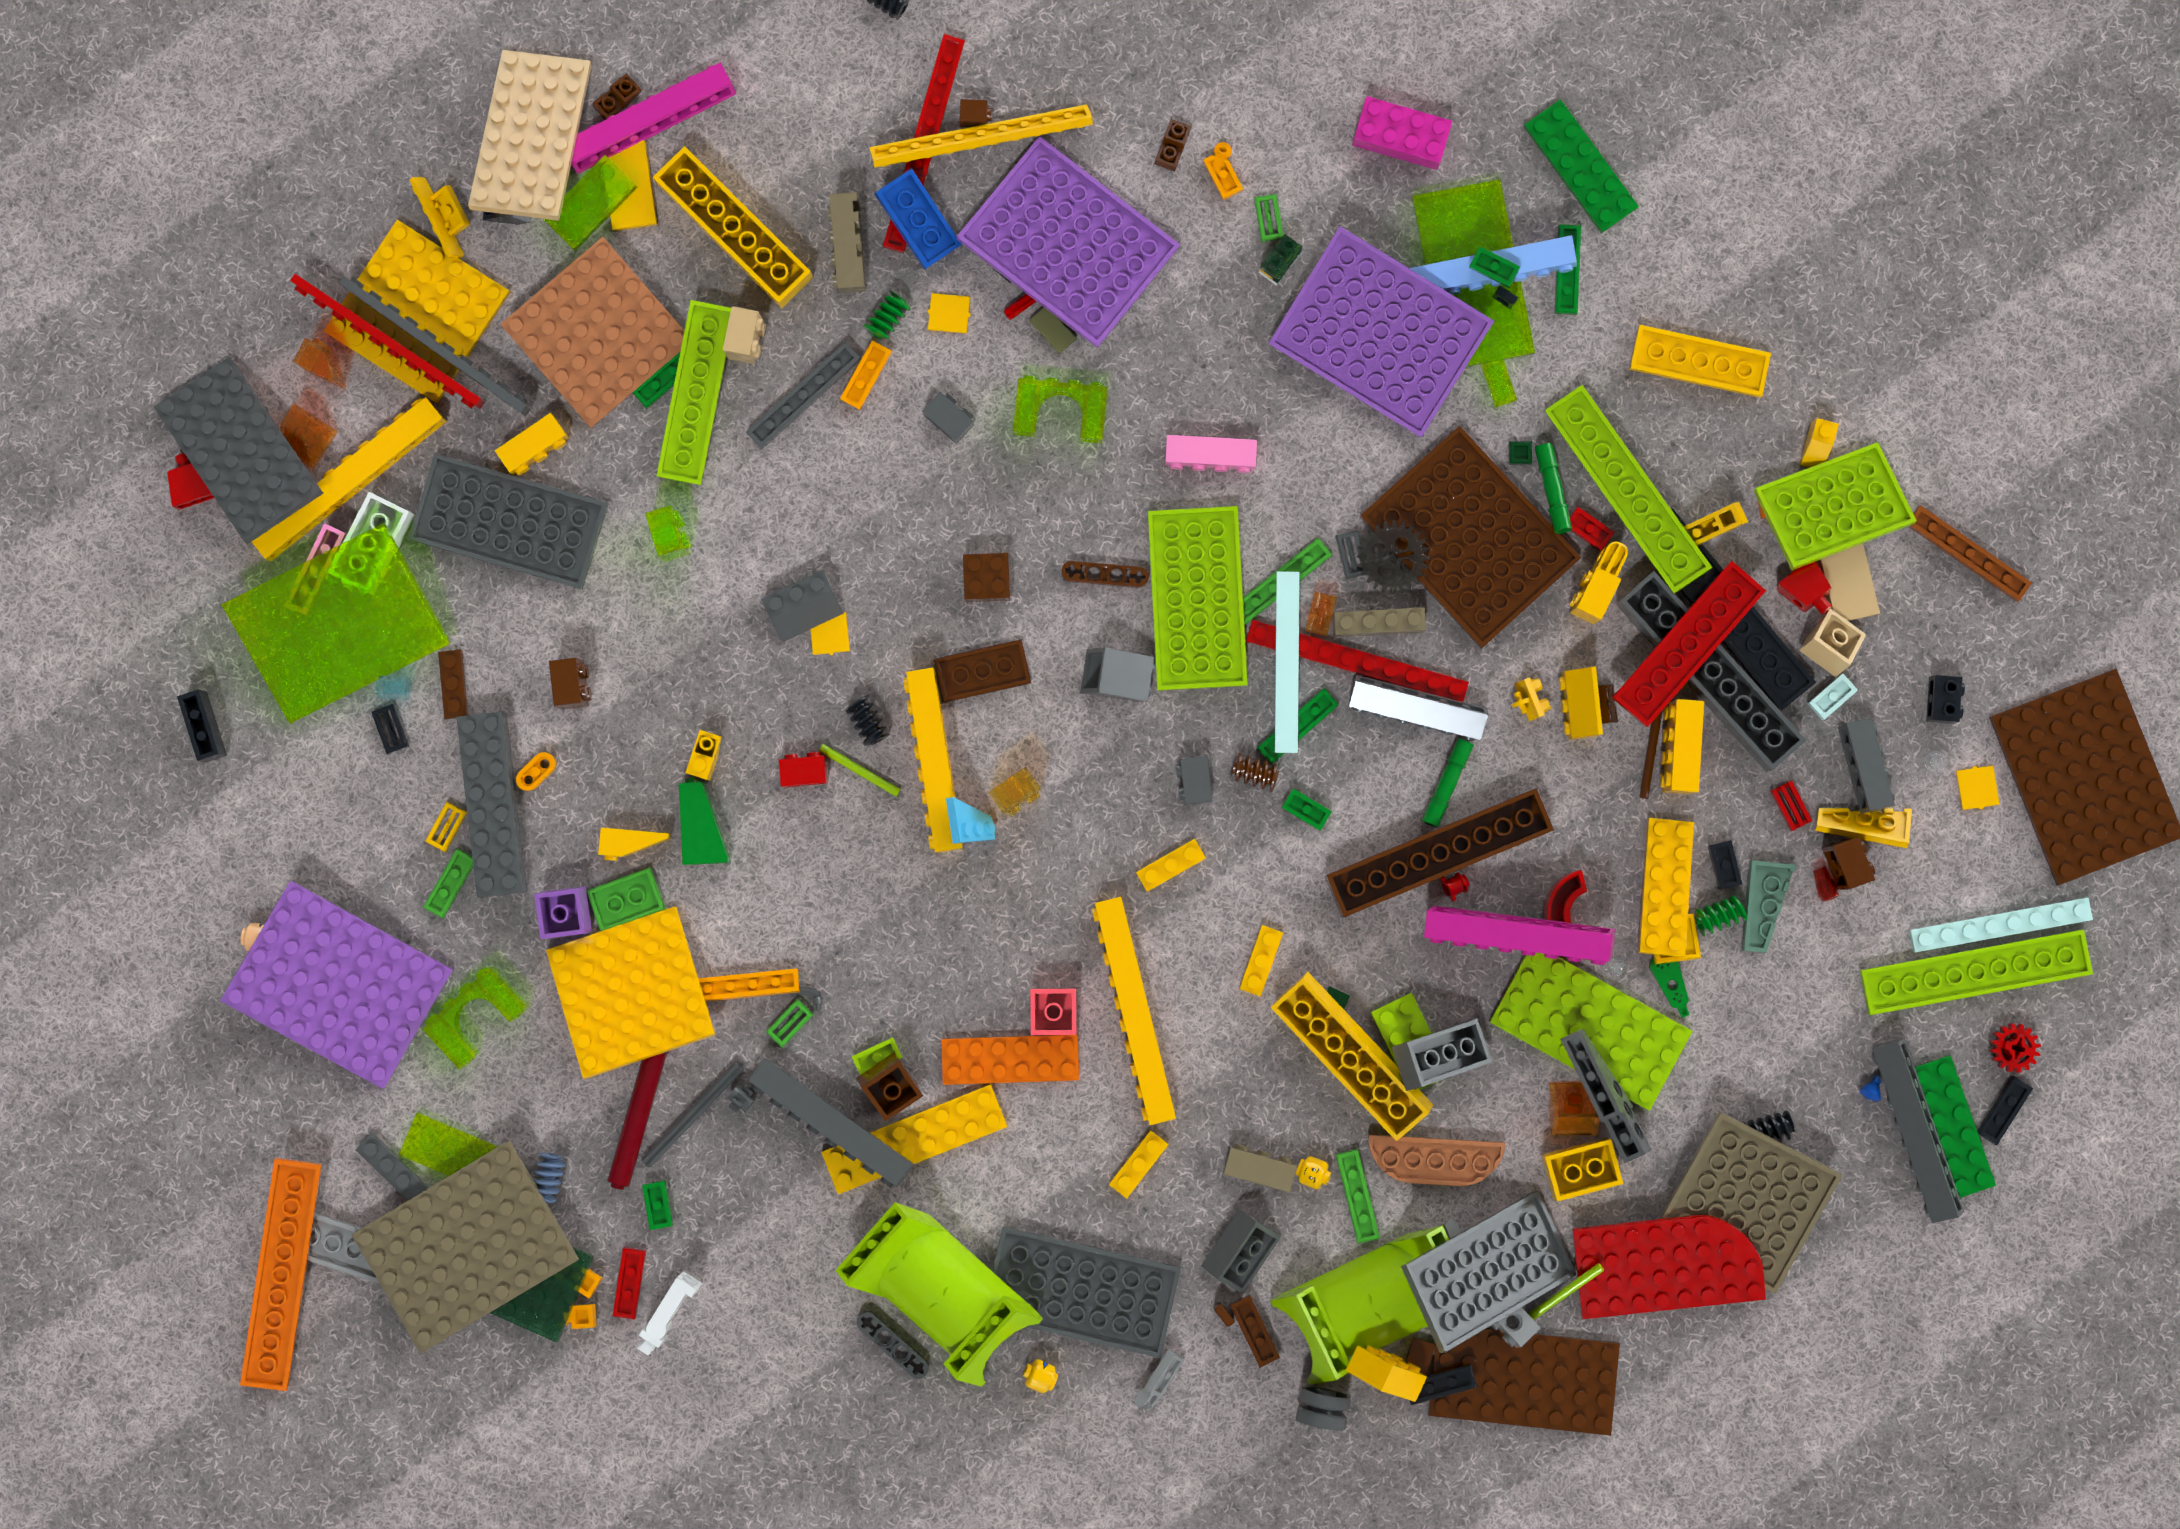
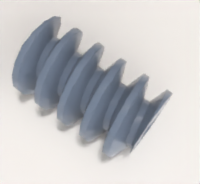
(548, 1175)

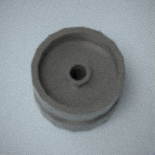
(1323, 1408)

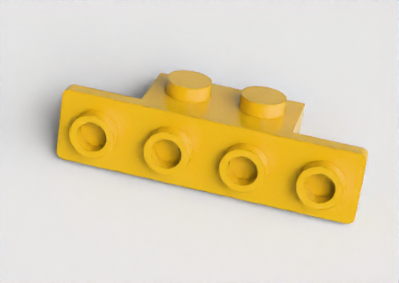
(444, 214)

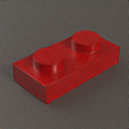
(1590, 529)

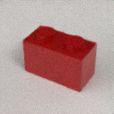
(803, 770)

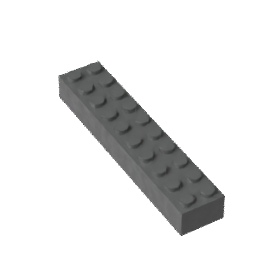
(1719, 679)

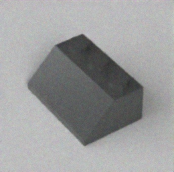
(802, 606)
(1240, 1251)

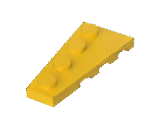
(1881, 827)

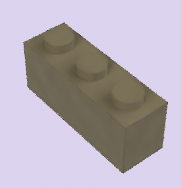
(1260, 1168)

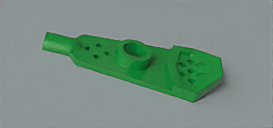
(1669, 973)

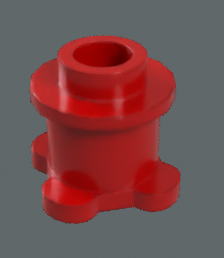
(1455, 885)

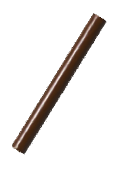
(1650, 757)

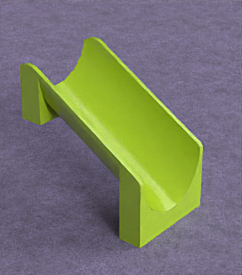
(938, 1288)
(1359, 1304)

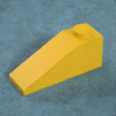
(1716, 523)
(622, 842)

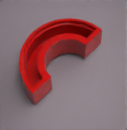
(1562, 895)

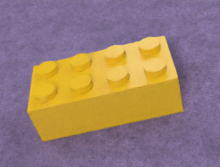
(1682, 746)

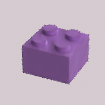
(563, 912)

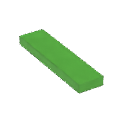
(1357, 1196)

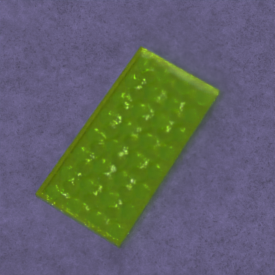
(1454, 226)

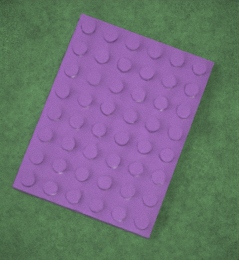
(1068, 242)
(1381, 331)
(336, 984)

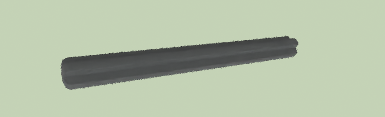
(692, 1114)

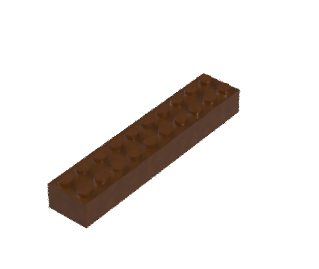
(1439, 853)

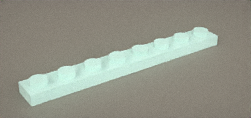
(2000, 925)

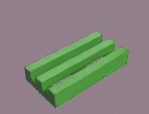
(1271, 236)
(803, 1008)

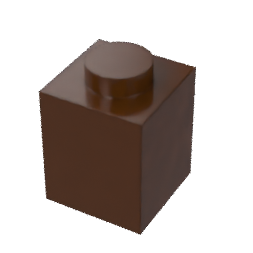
(974, 112)

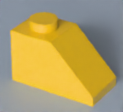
(1818, 442)

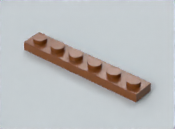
(1970, 554)

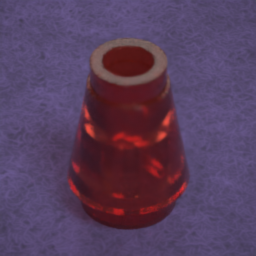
(1825, 885)

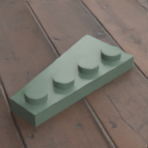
(1764, 901)

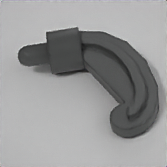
(812, 993)

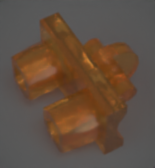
(1321, 614)

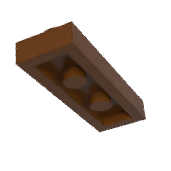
(453, 684)
(1254, 1331)

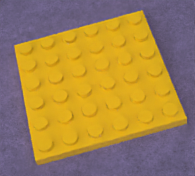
(433, 291)
(630, 992)

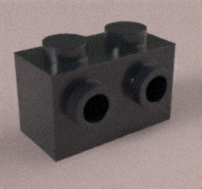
(1945, 699)

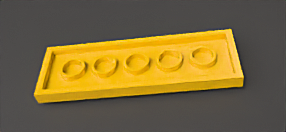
(1700, 361)
(1666, 887)

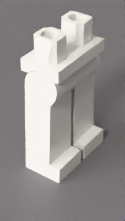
(661, 1322)

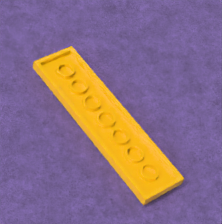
(924, 1135)

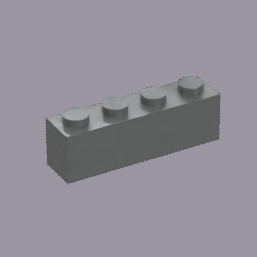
(1866, 766)

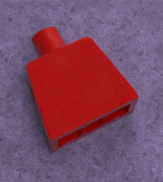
(186, 485)
(1806, 588)

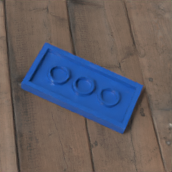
(917, 219)

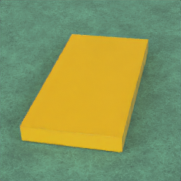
(639, 207)

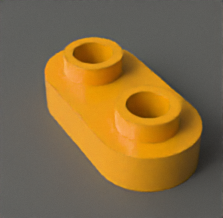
(536, 771)

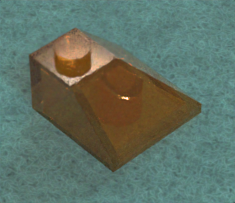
(307, 435)

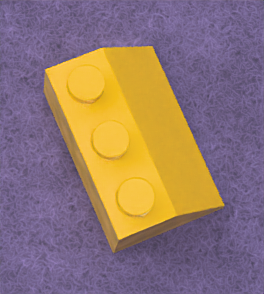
(1581, 703)

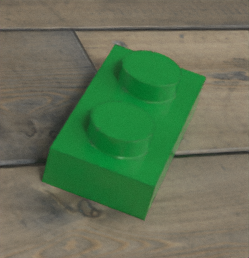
(1494, 267)
(1306, 809)
(657, 1205)

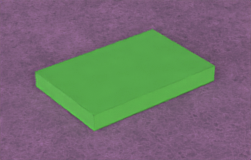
(626, 899)

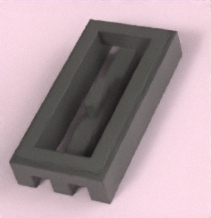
(1356, 573)

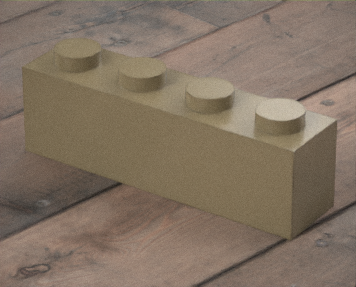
(1378, 622)

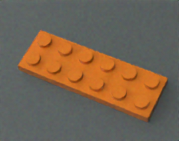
(1010, 1059)

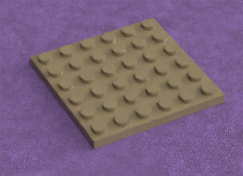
(1758, 1188)

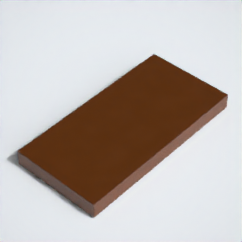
(982, 671)

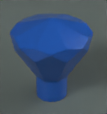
(1872, 1090)

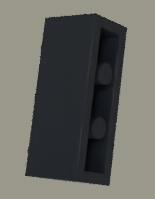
(201, 725)

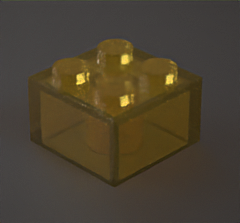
(1015, 792)

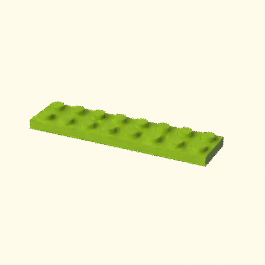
(695, 394)

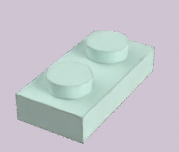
(1832, 696)

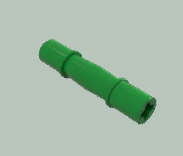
(1553, 488)
(1447, 783)

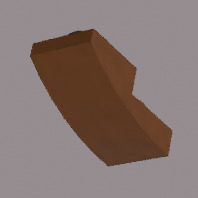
(618, 97)
(1172, 145)

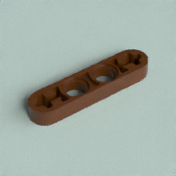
(1105, 570)

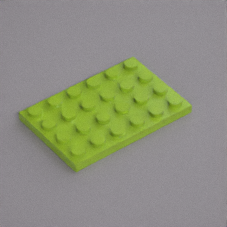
(1834, 506)

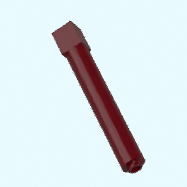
(636, 1121)

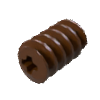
(1255, 772)

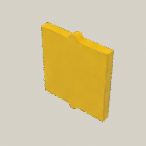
(949, 313)
(831, 636)
(1977, 787)

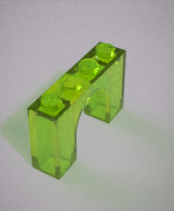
(1034, 392)
(445, 1027)

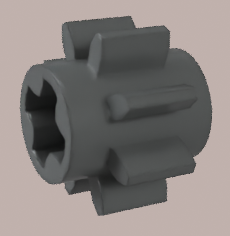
(741, 1098)

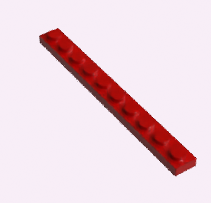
(930, 118)
(378, 338)
(1364, 663)

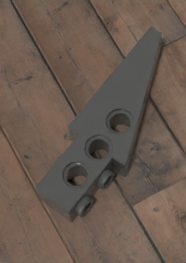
(1606, 1096)

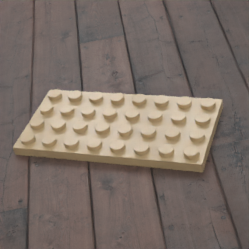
(530, 135)

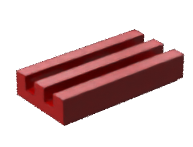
(1807, 819)

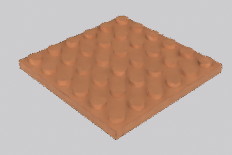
(596, 332)

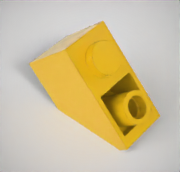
(704, 755)

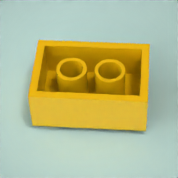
(1582, 1169)
(1387, 1372)

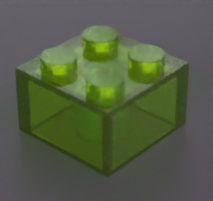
(668, 534)

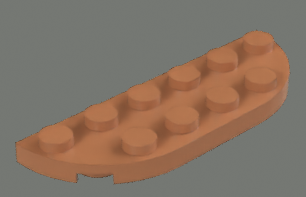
(1435, 1159)

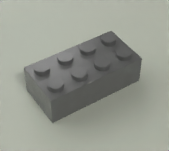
(1441, 1054)

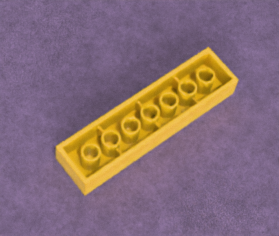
(733, 227)
(933, 755)
(1351, 1056)

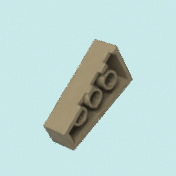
(847, 241)

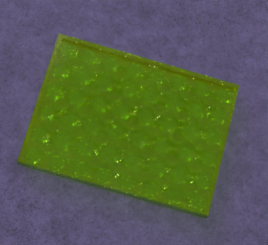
(336, 623)

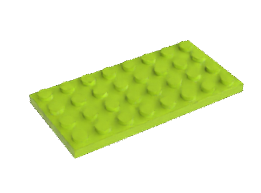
(1197, 598)
(1557, 999)

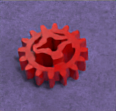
(2017, 1039)

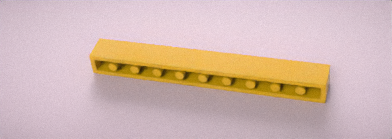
(354, 474)
(1135, 1011)

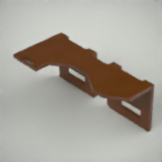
(1605, 716)

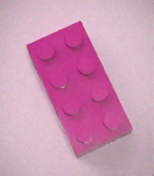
(1402, 133)

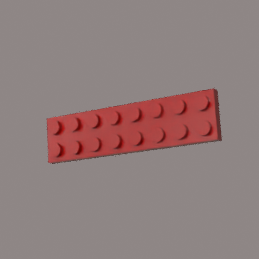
(1688, 644)

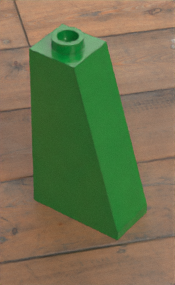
(700, 830)

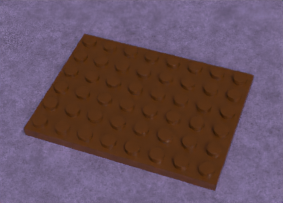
(1483, 536)
(2086, 777)

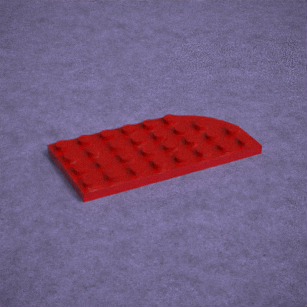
(1666, 1266)

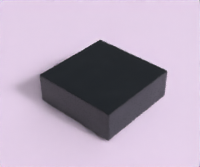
(1505, 297)

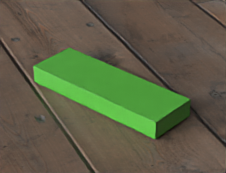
(449, 883)

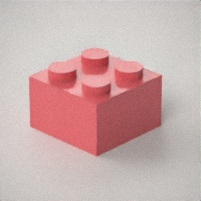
(1053, 1011)

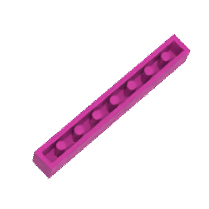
(651, 116)

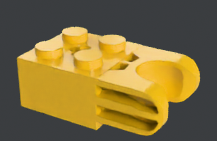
(1599, 584)

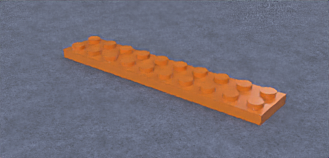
(281, 1274)

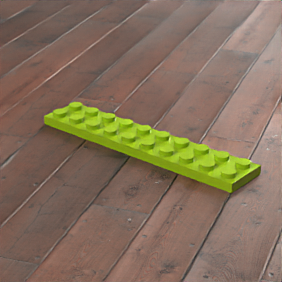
(1628, 489)
(1976, 972)

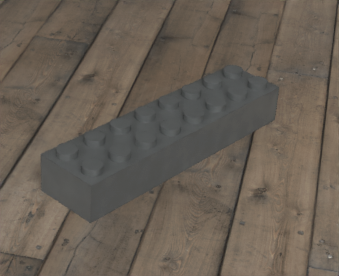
(491, 804)

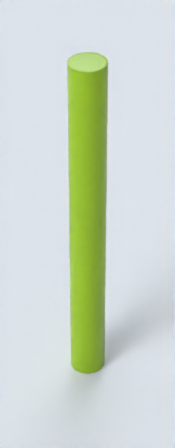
(856, 768)
(1566, 1291)

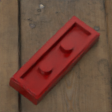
(629, 1283)

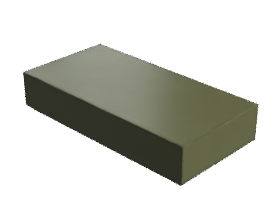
(1052, 330)

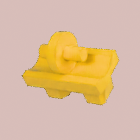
(1528, 700)

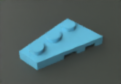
(968, 823)

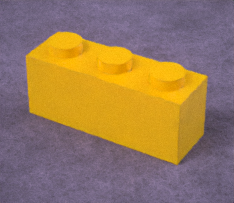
(532, 445)

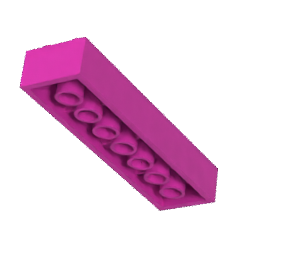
(1520, 933)

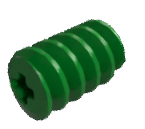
(887, 316)
(1719, 914)

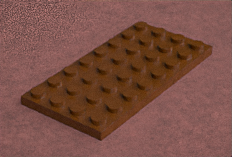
(1539, 1385)

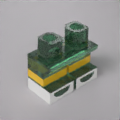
(1280, 259)

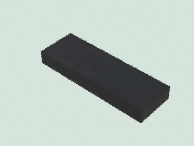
(2004, 1110)
(1447, 1383)

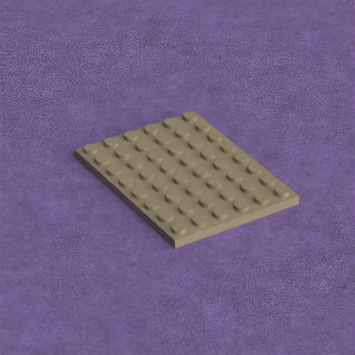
(465, 1246)

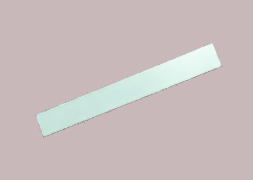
(1287, 662)

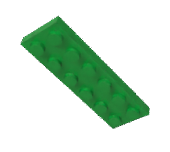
(1581, 166)
(1955, 1126)

